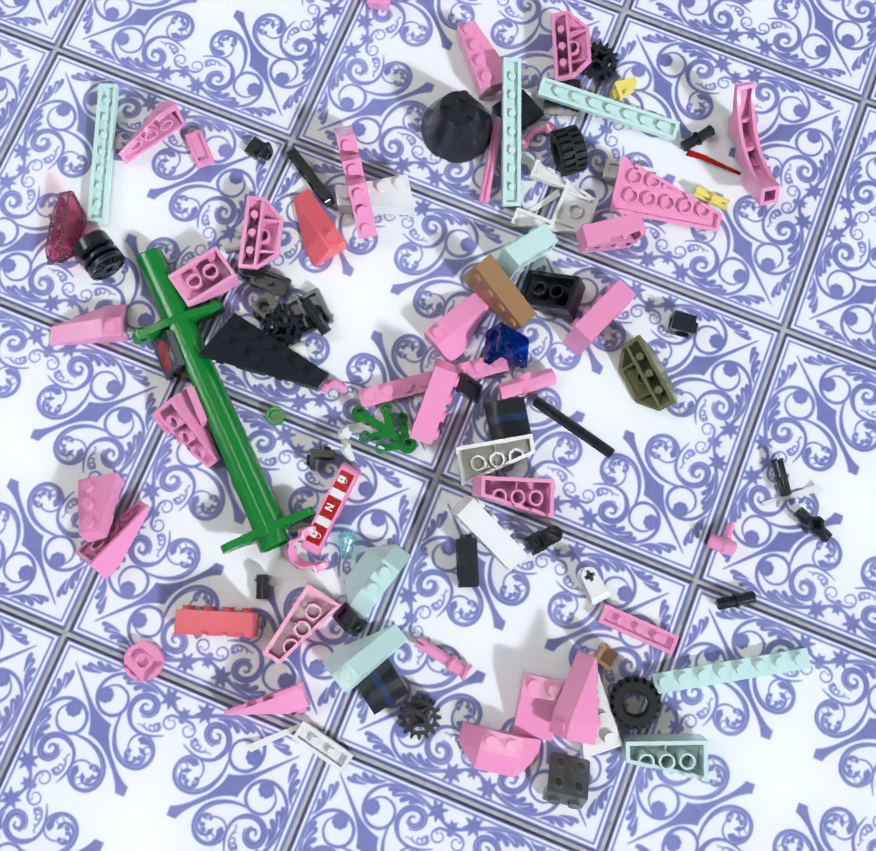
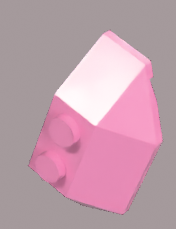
(570, 45)
(260, 234)
(498, 749)

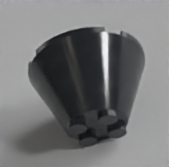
(456, 127)

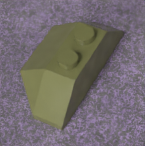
(645, 375)

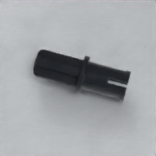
(697, 138)
(315, 317)
(781, 477)
(735, 600)

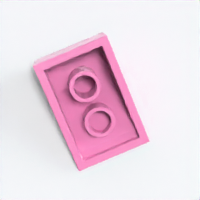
(204, 278)
(536, 705)

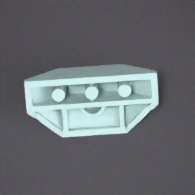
(373, 576)

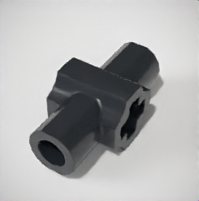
(806, 520)

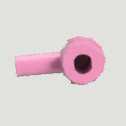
(723, 544)

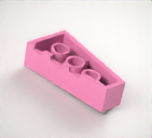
(598, 317)
(434, 402)

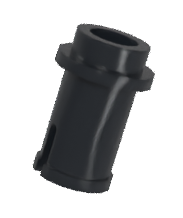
(262, 586)

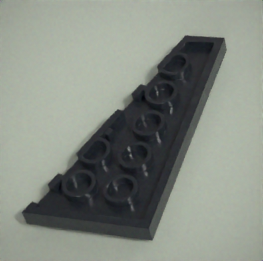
(257, 352)

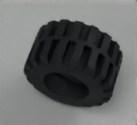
(569, 150)
(641, 719)

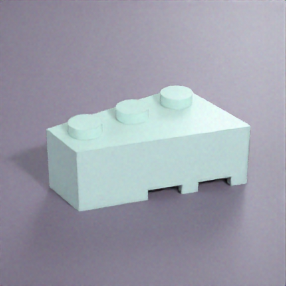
(526, 250)

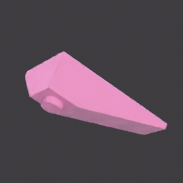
(98, 326)
(456, 328)
(108, 554)
(283, 701)
(577, 707)

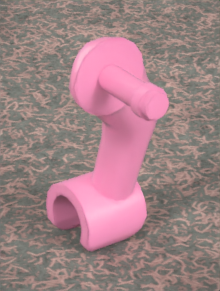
(526, 141)

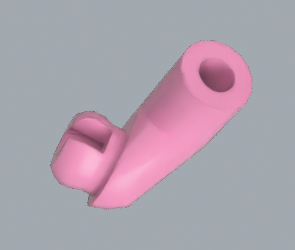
(335, 384)

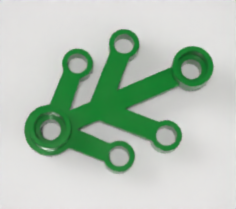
(386, 431)

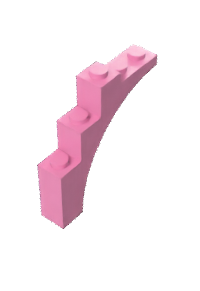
(748, 153)
(355, 181)

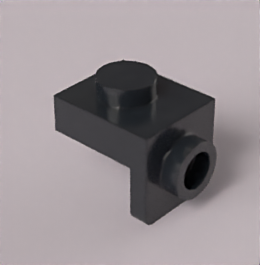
(322, 453)

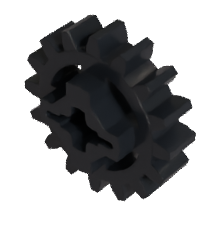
(600, 58)
(283, 325)
(428, 727)

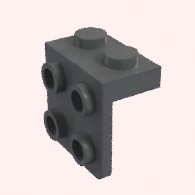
(567, 781)

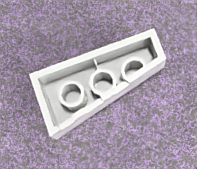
(386, 196)
(490, 456)
(489, 532)
(608, 735)

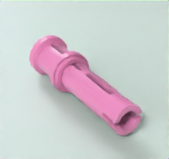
(451, 662)

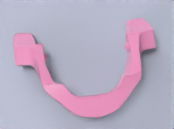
(291, 552)

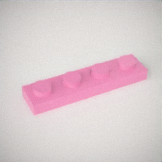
(638, 629)

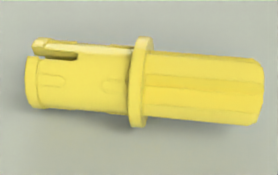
(711, 197)

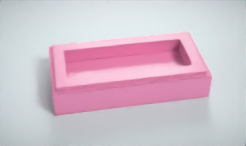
(199, 148)
(197, 406)

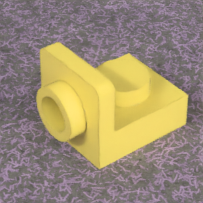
(623, 88)

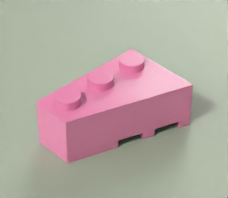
(610, 233)
(97, 504)

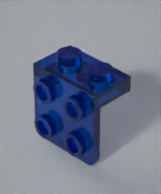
(506, 343)

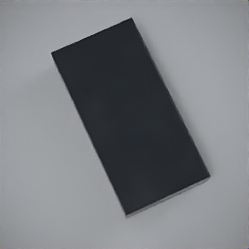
(469, 388)

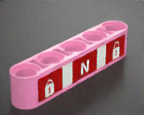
(331, 508)

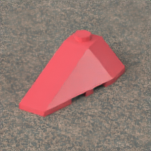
(318, 232)

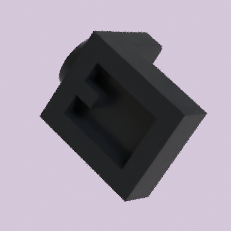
(259, 150)
(349, 620)

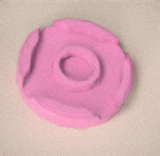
(143, 661)

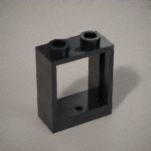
(467, 561)

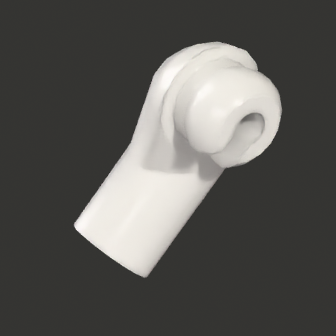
(235, 246)

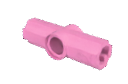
(527, 384)

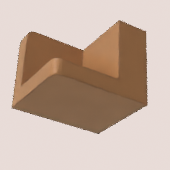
(605, 656)

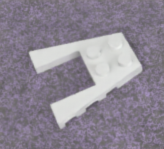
(572, 211)

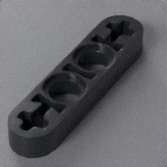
(310, 177)

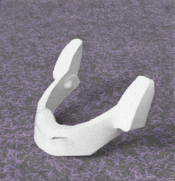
(346, 431)

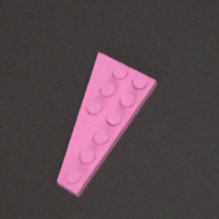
(659, 200)

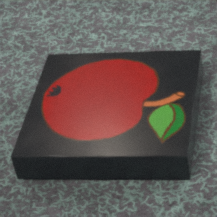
(169, 354)

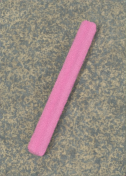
(491, 161)

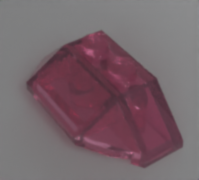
(65, 228)

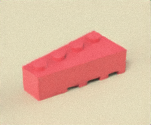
(217, 622)

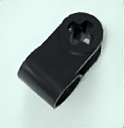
(542, 539)

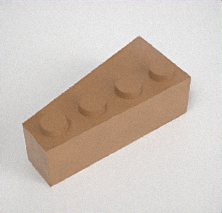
(499, 292)

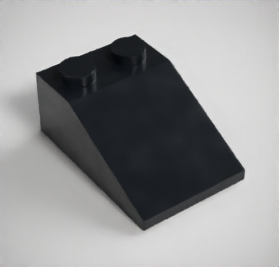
(553, 293)

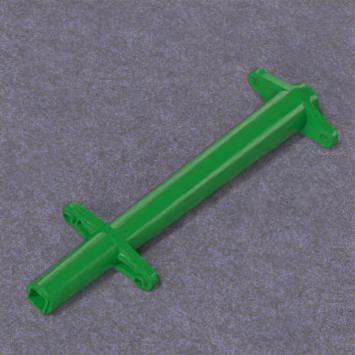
(245, 471)

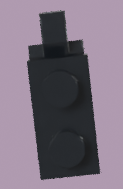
(266, 281)

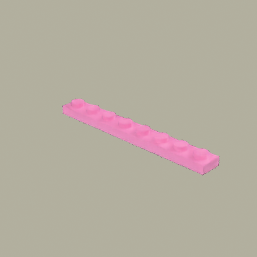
(417, 384)

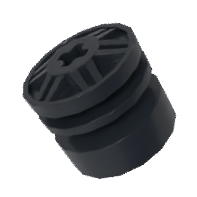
(98, 255)

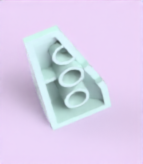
(358, 659)

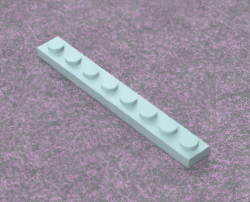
(608, 109)
(511, 133)
(103, 154)
(731, 670)

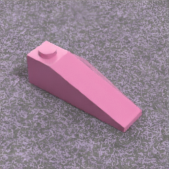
(158, 125)
(180, 420)

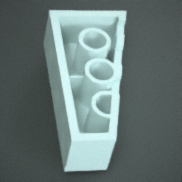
(668, 752)

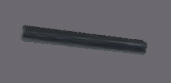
(573, 427)

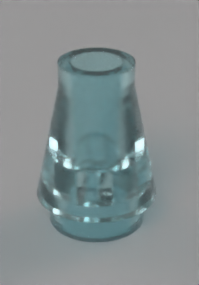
(346, 543)

